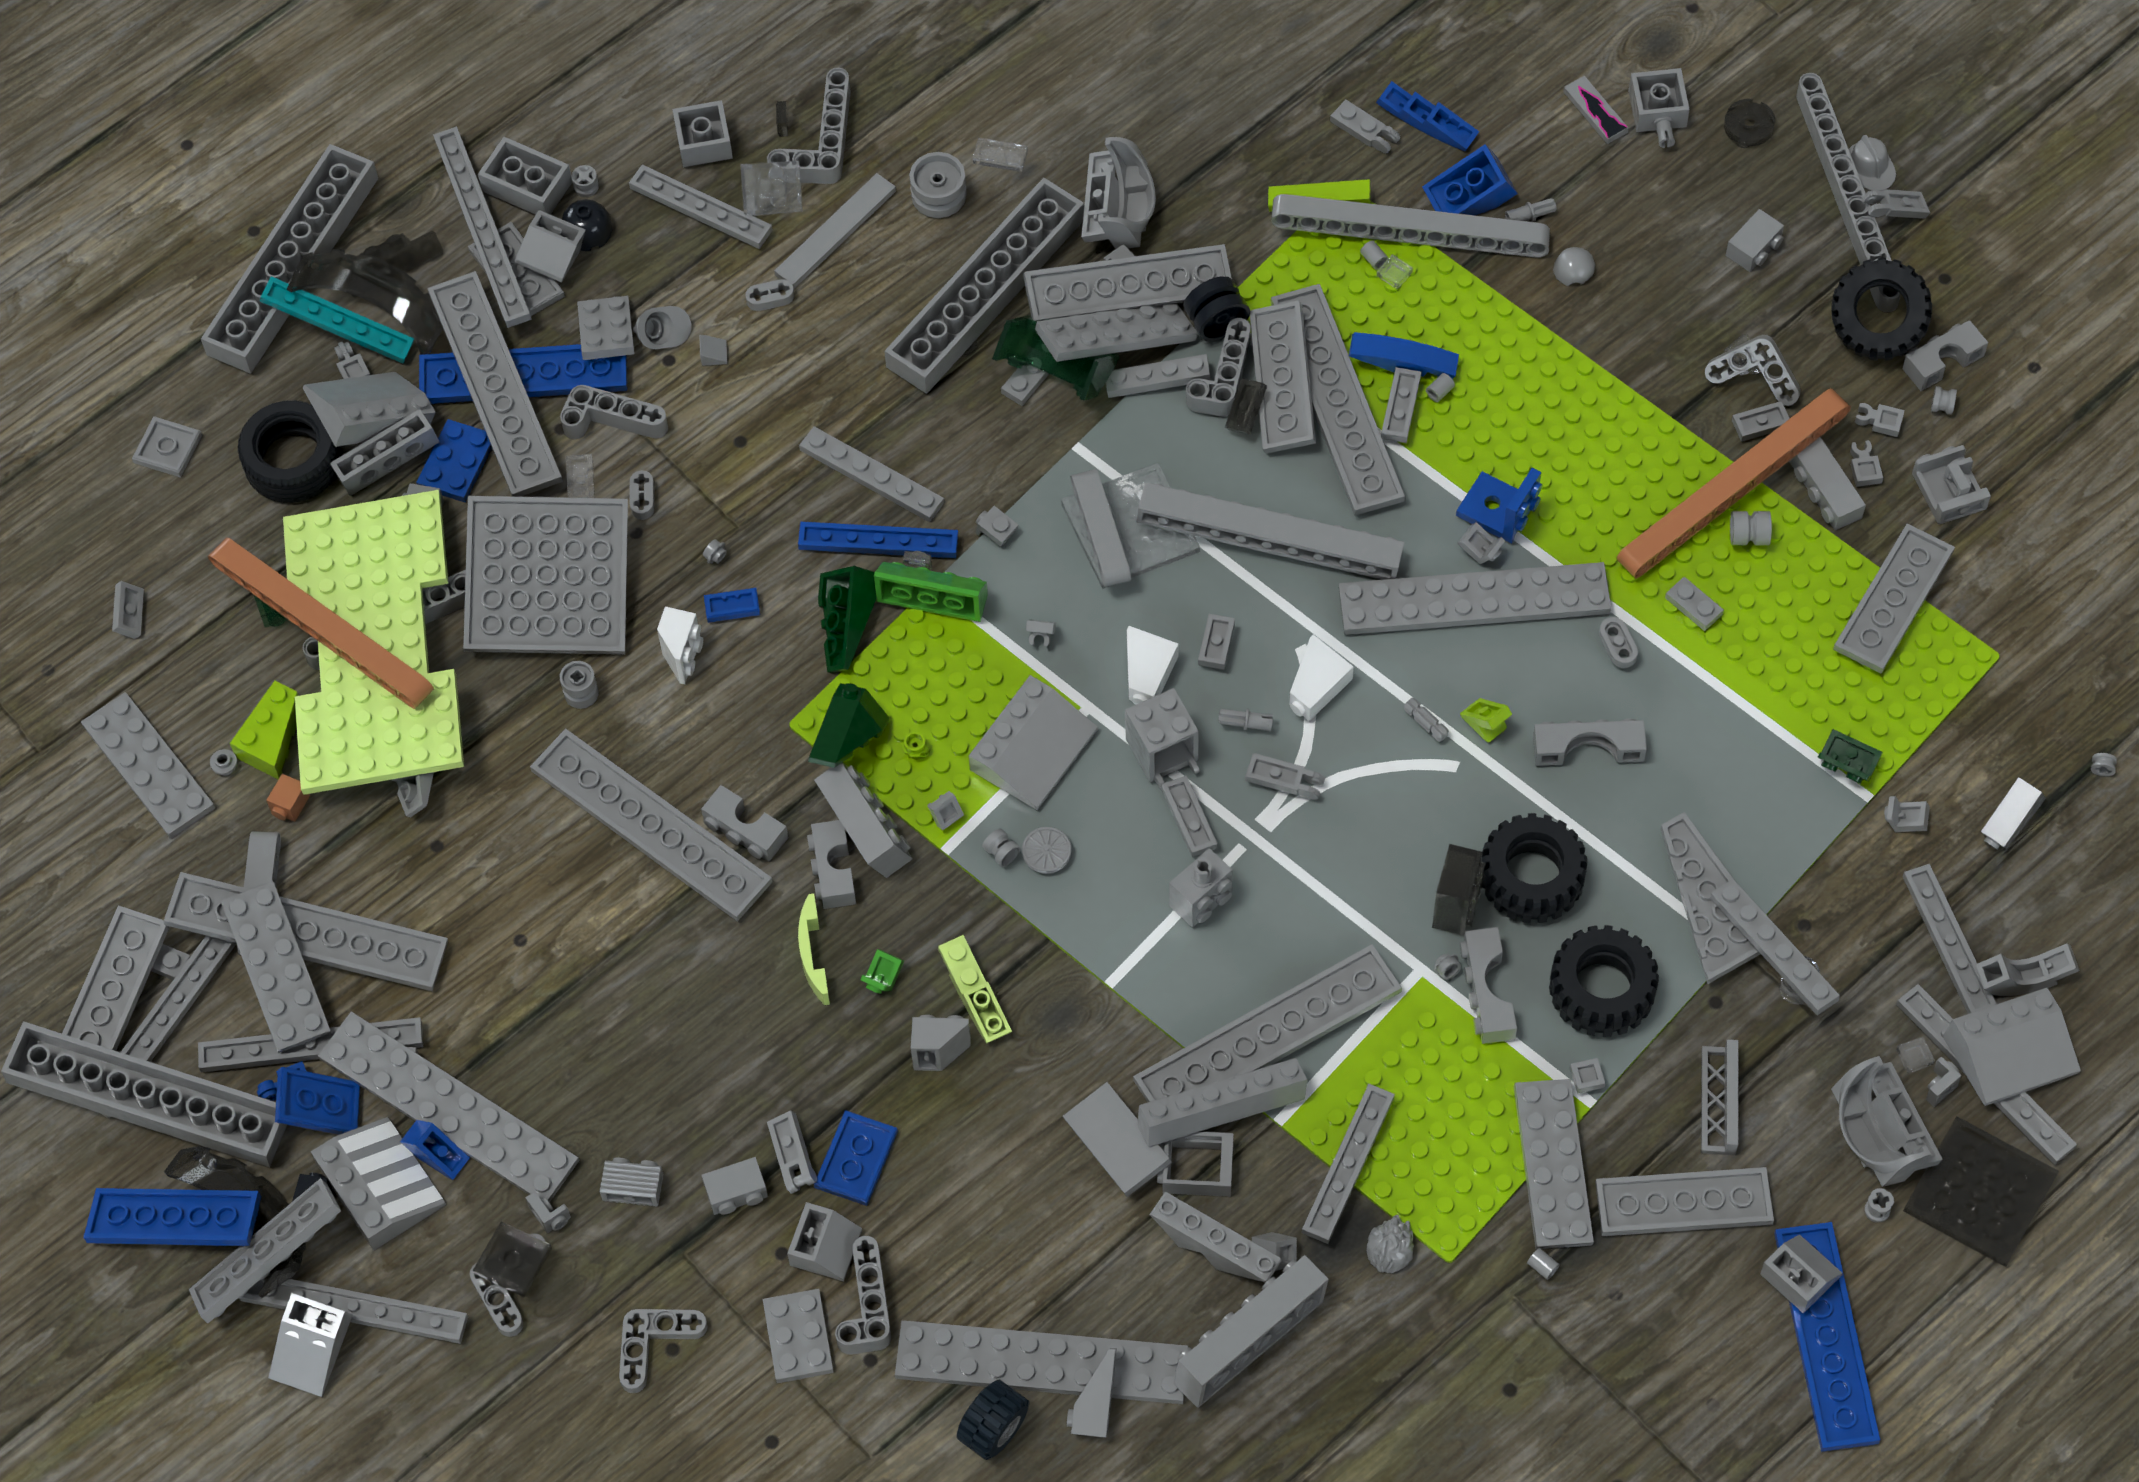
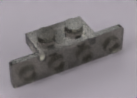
(404, 253)

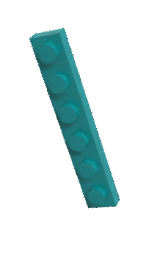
(337, 320)

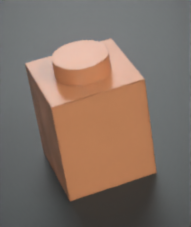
(287, 799)

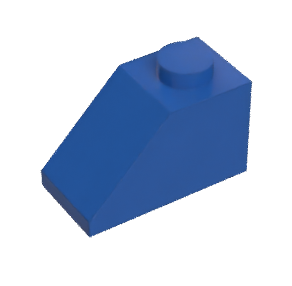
(434, 1148)

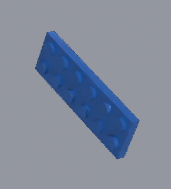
(172, 1217)

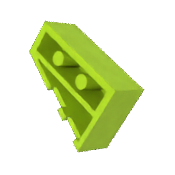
(268, 731)

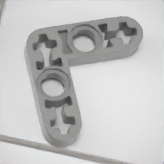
(1755, 358)
(497, 1309)
(649, 1331)

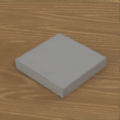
(167, 446)

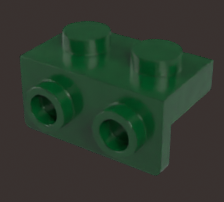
(1849, 755)

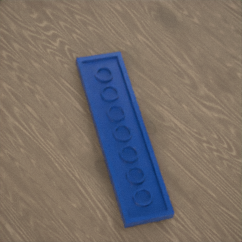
(541, 370)
(1832, 1354)

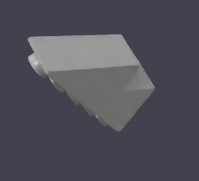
(1217, 1243)

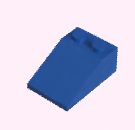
(1471, 185)

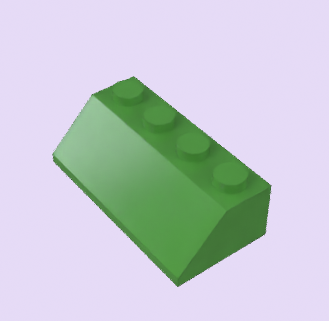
(930, 591)

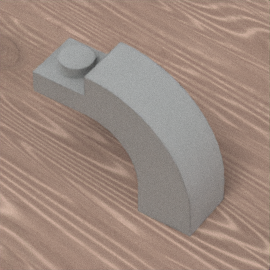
(2019, 977)

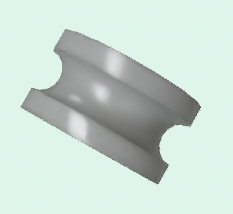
(2103, 764)

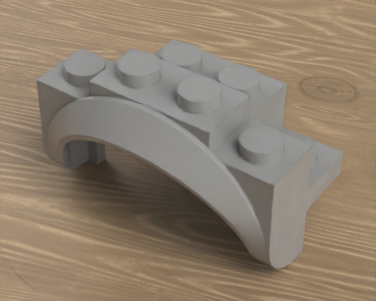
(1122, 206)
(1883, 1127)

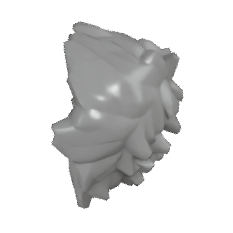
(1390, 1245)

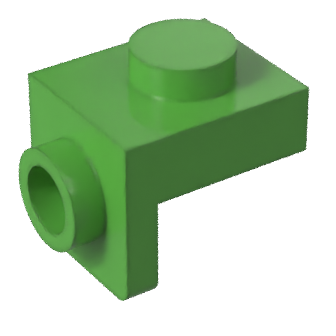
(882, 972)

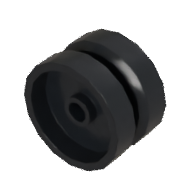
(1214, 306)

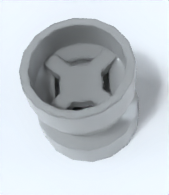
(1001, 847)

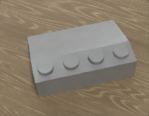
(365, 405)
(1032, 743)
(2013, 1046)

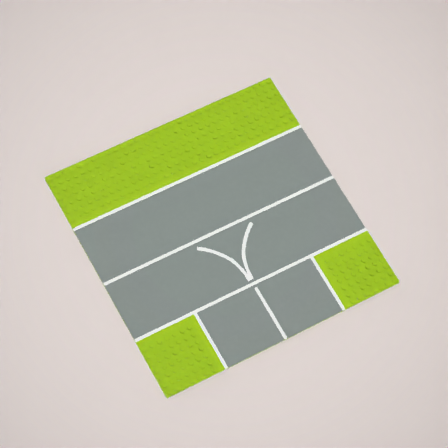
(1724, 712)

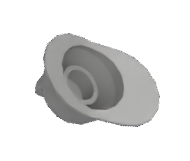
(1873, 163)
(663, 327)

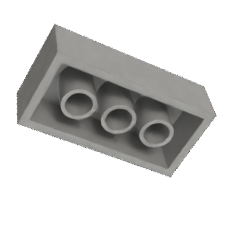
(864, 819)

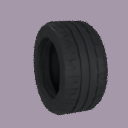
(292, 483)

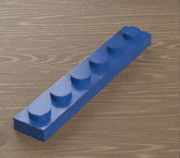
(877, 539)

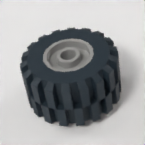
(992, 1419)

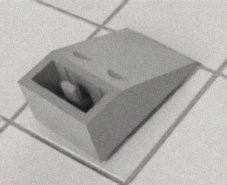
(308, 1344)

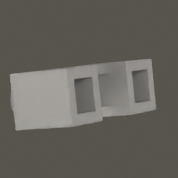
(1960, 343)
(760, 838)
(835, 885)

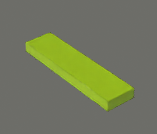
(1350, 191)

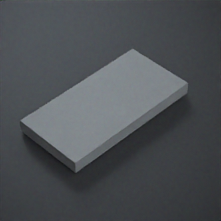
(537, 289)
(1115, 1139)

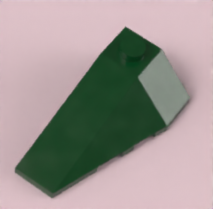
(847, 602)
(848, 724)

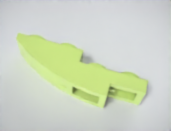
(974, 989)

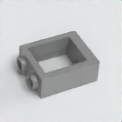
(1200, 1140)

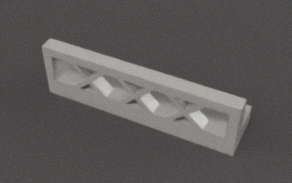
(1730, 1096)

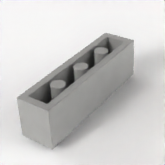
(1828, 485)

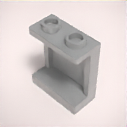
(1929, 475)

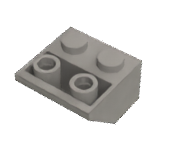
(550, 246)
(938, 1041)
(823, 1242)
(1800, 1272)

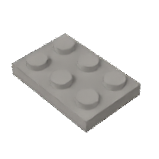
(605, 327)
(798, 1336)

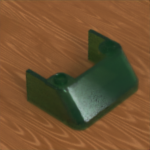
(1024, 347)

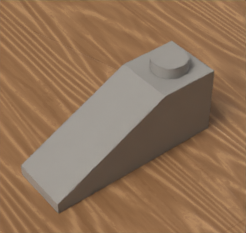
(1093, 1406)

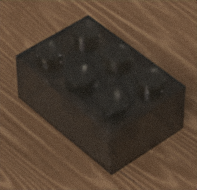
(1458, 890)

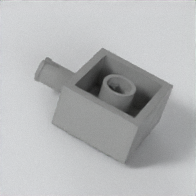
(1659, 103)
(1201, 888)

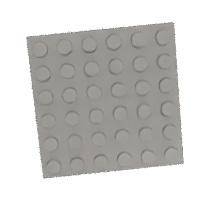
(546, 575)

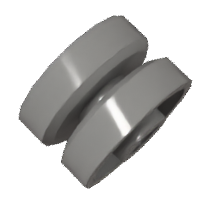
(938, 185)

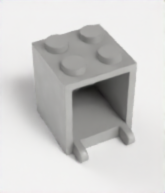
(1162, 736)

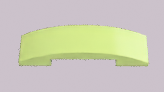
(809, 922)

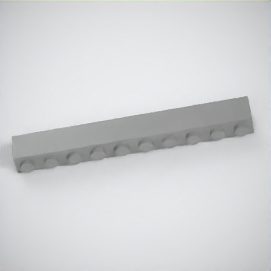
(1269, 531)

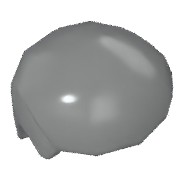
(1574, 266)

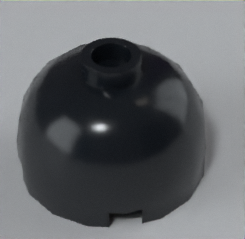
(593, 218)

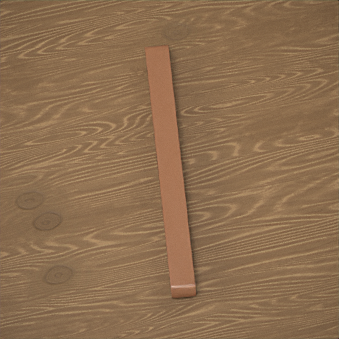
(1733, 483)
(321, 623)

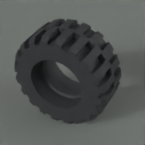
(1875, 274)
(1541, 837)
(1608, 948)

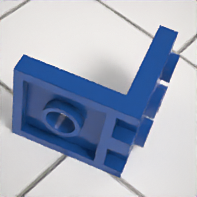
(1513, 504)

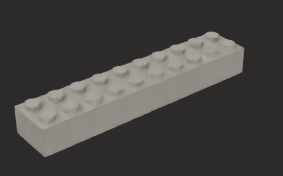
(309, 224)
(984, 285)
(144, 1094)

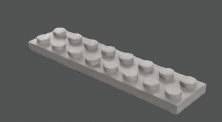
(1122, 282)

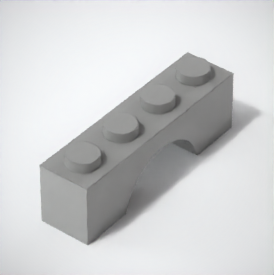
(1621, 738)
(1494, 1016)

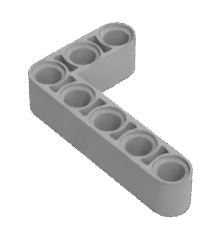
(816, 161)

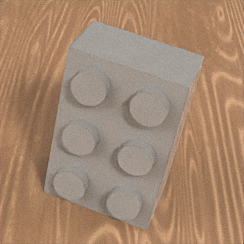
(525, 177)

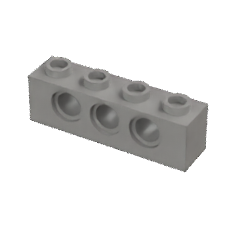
(384, 452)

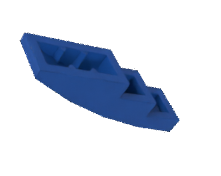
(1430, 119)
(1402, 353)

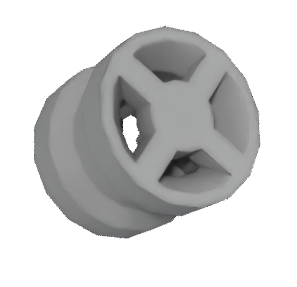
(587, 175)
(1943, 400)

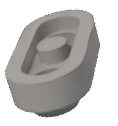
(1619, 644)

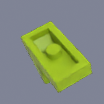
(1487, 718)

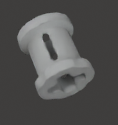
(1874, 1211)

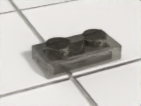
(1246, 406)

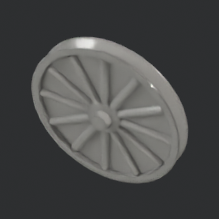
(1046, 850)

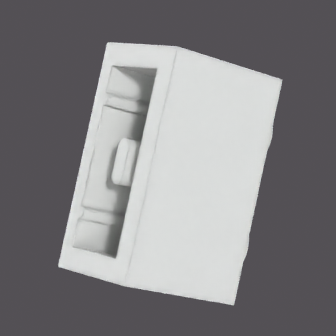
(680, 641)

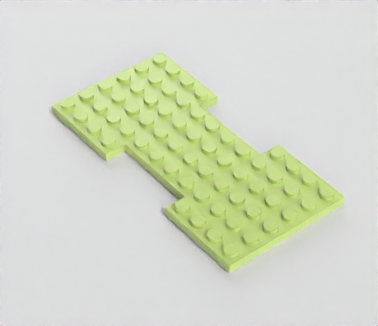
(371, 572)

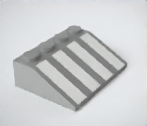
(378, 1181)

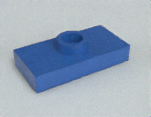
(731, 605)

